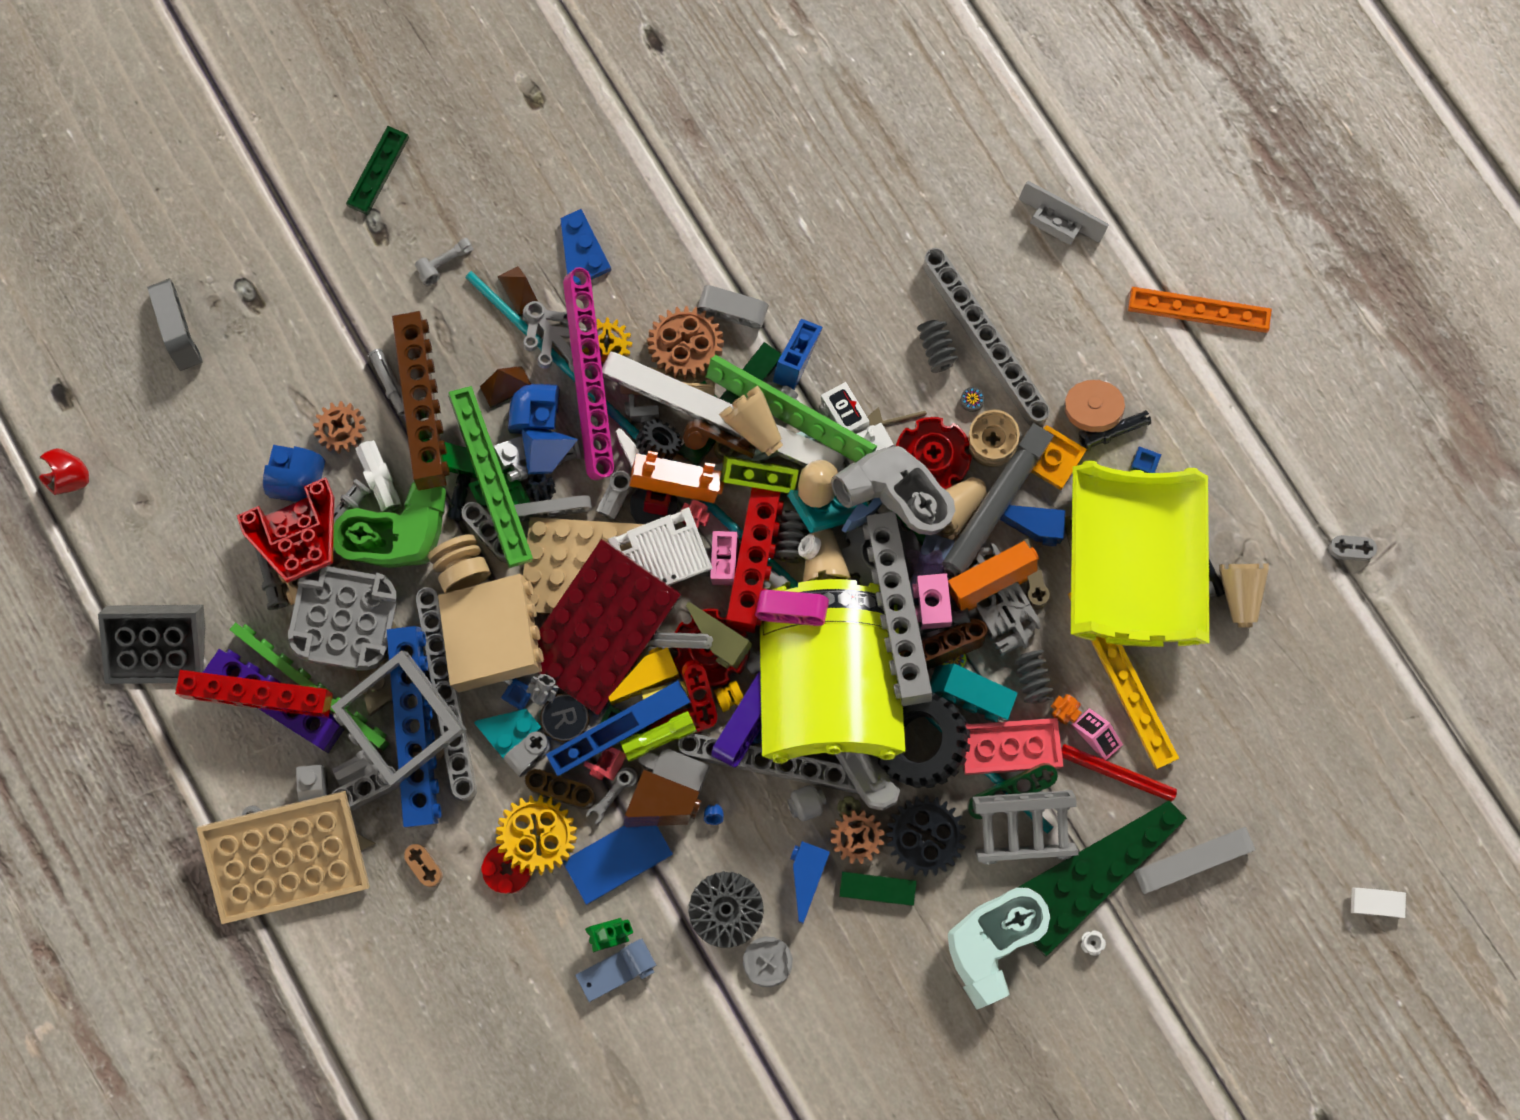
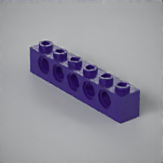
(323, 737)

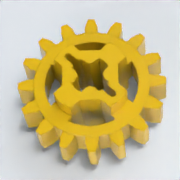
(615, 343)

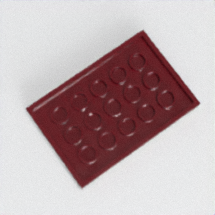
(603, 625)

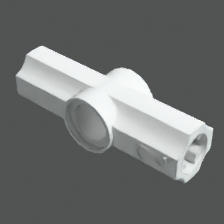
(378, 476)

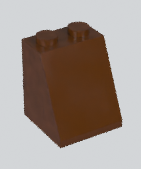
(661, 803)

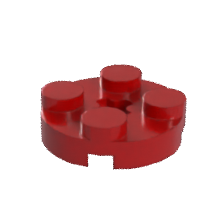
(504, 883)

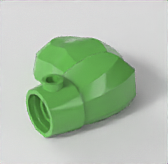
(389, 537)

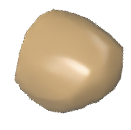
(815, 483)

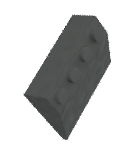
(151, 642)

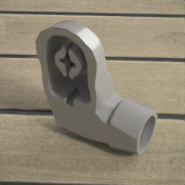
(902, 487)

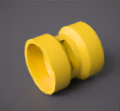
(723, 696)

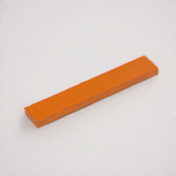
(1199, 309)

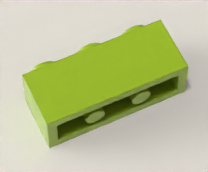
(758, 474)

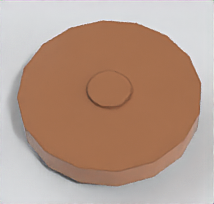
(1094, 406)

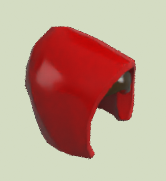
(67, 472)

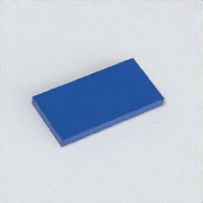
(616, 860)

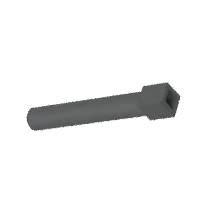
(997, 500)

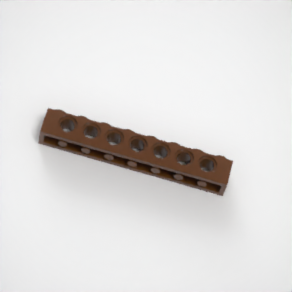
(424, 474)

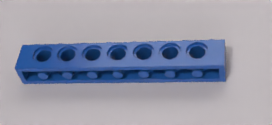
(412, 813)

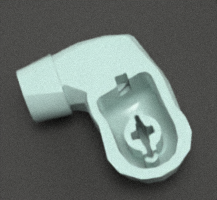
(991, 934)

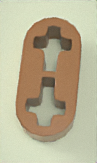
(428, 862)

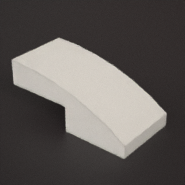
(1378, 902)

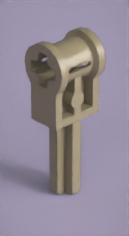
(1036, 585)

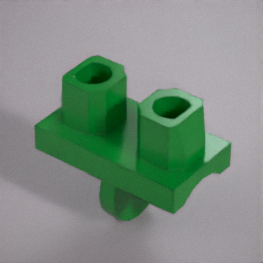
(609, 934)

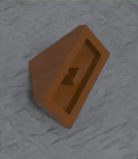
(517, 289)
(504, 384)

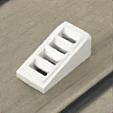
(627, 445)

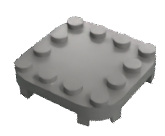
(342, 618)

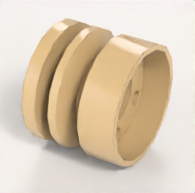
(1003, 429)
(459, 563)

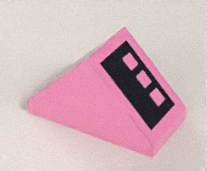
(1098, 734)

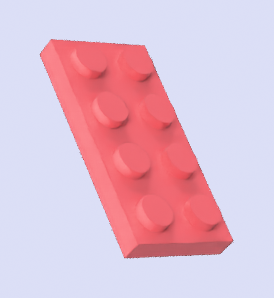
(1012, 746)

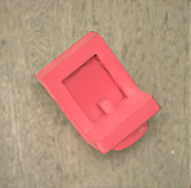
(607, 765)

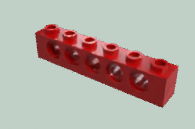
(760, 502)
(254, 693)

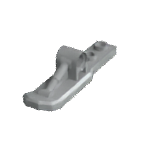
(869, 779)

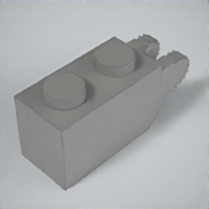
(677, 768)

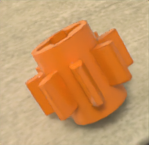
(1066, 709)

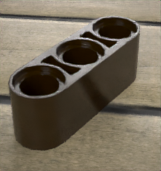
(551, 780)

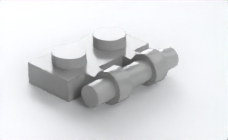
(511, 455)

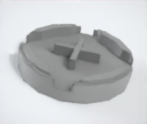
(767, 961)

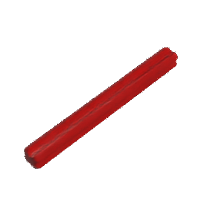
(1118, 773)

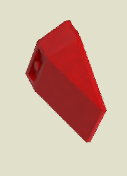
(297, 536)

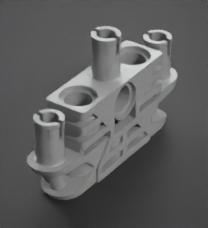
(1016, 607)

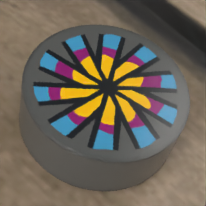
(972, 399)

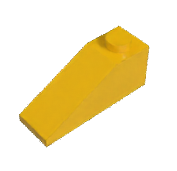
(650, 673)

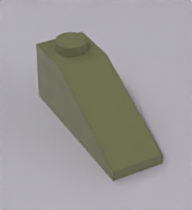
(726, 643)

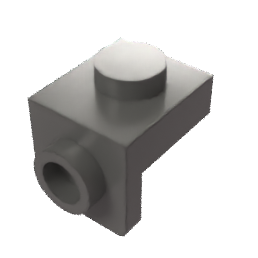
(641, 414)

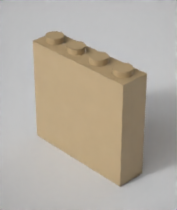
(490, 633)

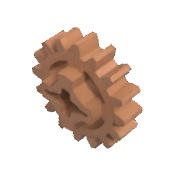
(342, 418)
(850, 845)

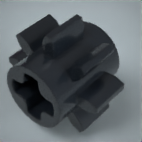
(540, 487)

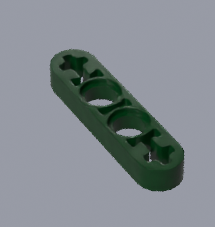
(1010, 785)

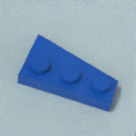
(582, 246)

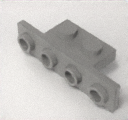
(1060, 216)

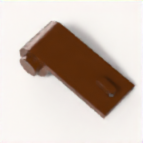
(698, 432)

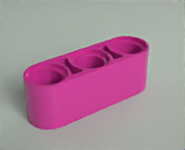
(792, 607)

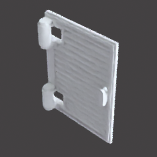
(667, 551)

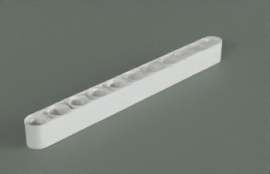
(706, 407)

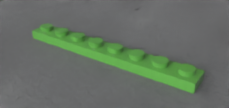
(791, 410)
(490, 477)
(303, 678)

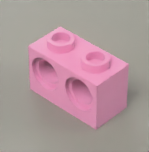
(724, 557)

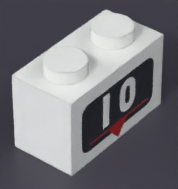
(844, 408)

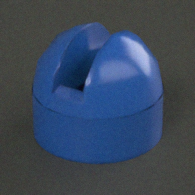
(713, 814)

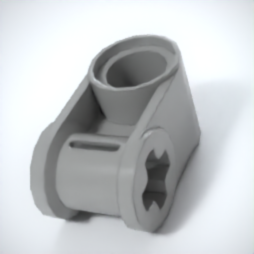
(525, 754)

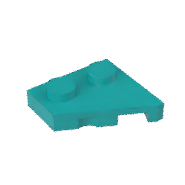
(508, 729)

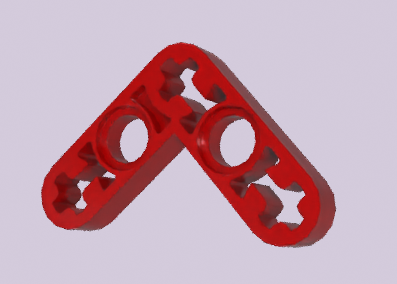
(695, 710)

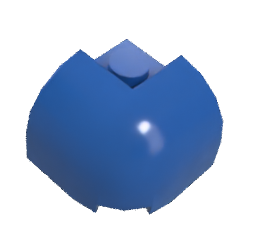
(534, 408)
(290, 471)

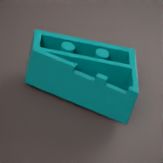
(973, 692)

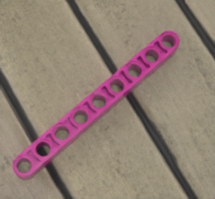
(593, 364)

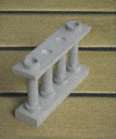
(1012, 805)

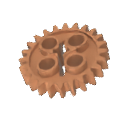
(685, 342)

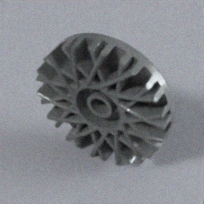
(726, 929)

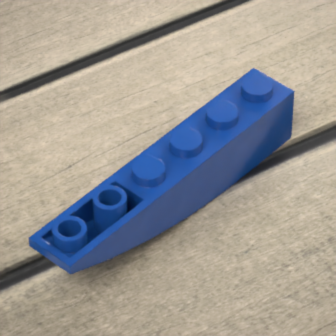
(617, 728)

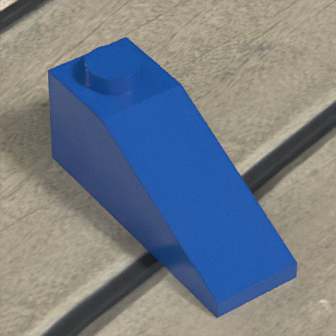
(797, 354)
(1037, 523)
(807, 870)

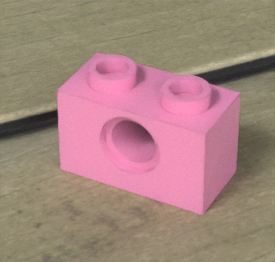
(936, 587)

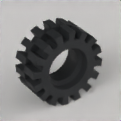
(661, 432)

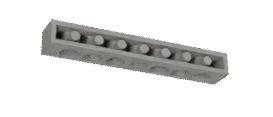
(919, 689)

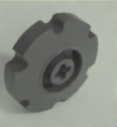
(857, 556)

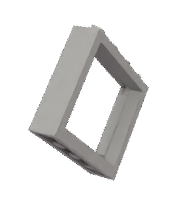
(454, 725)

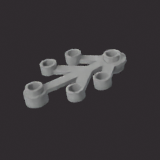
(551, 333)

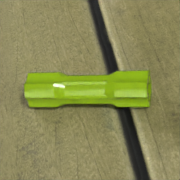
(641, 744)

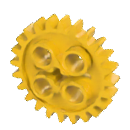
(513, 837)

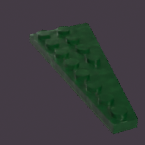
(1087, 879)

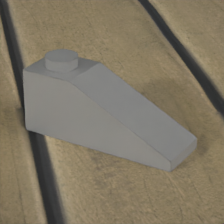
(311, 782)

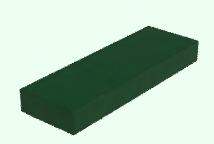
(877, 888)

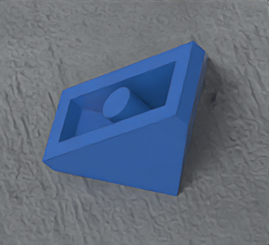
(545, 449)

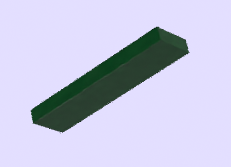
(377, 170)

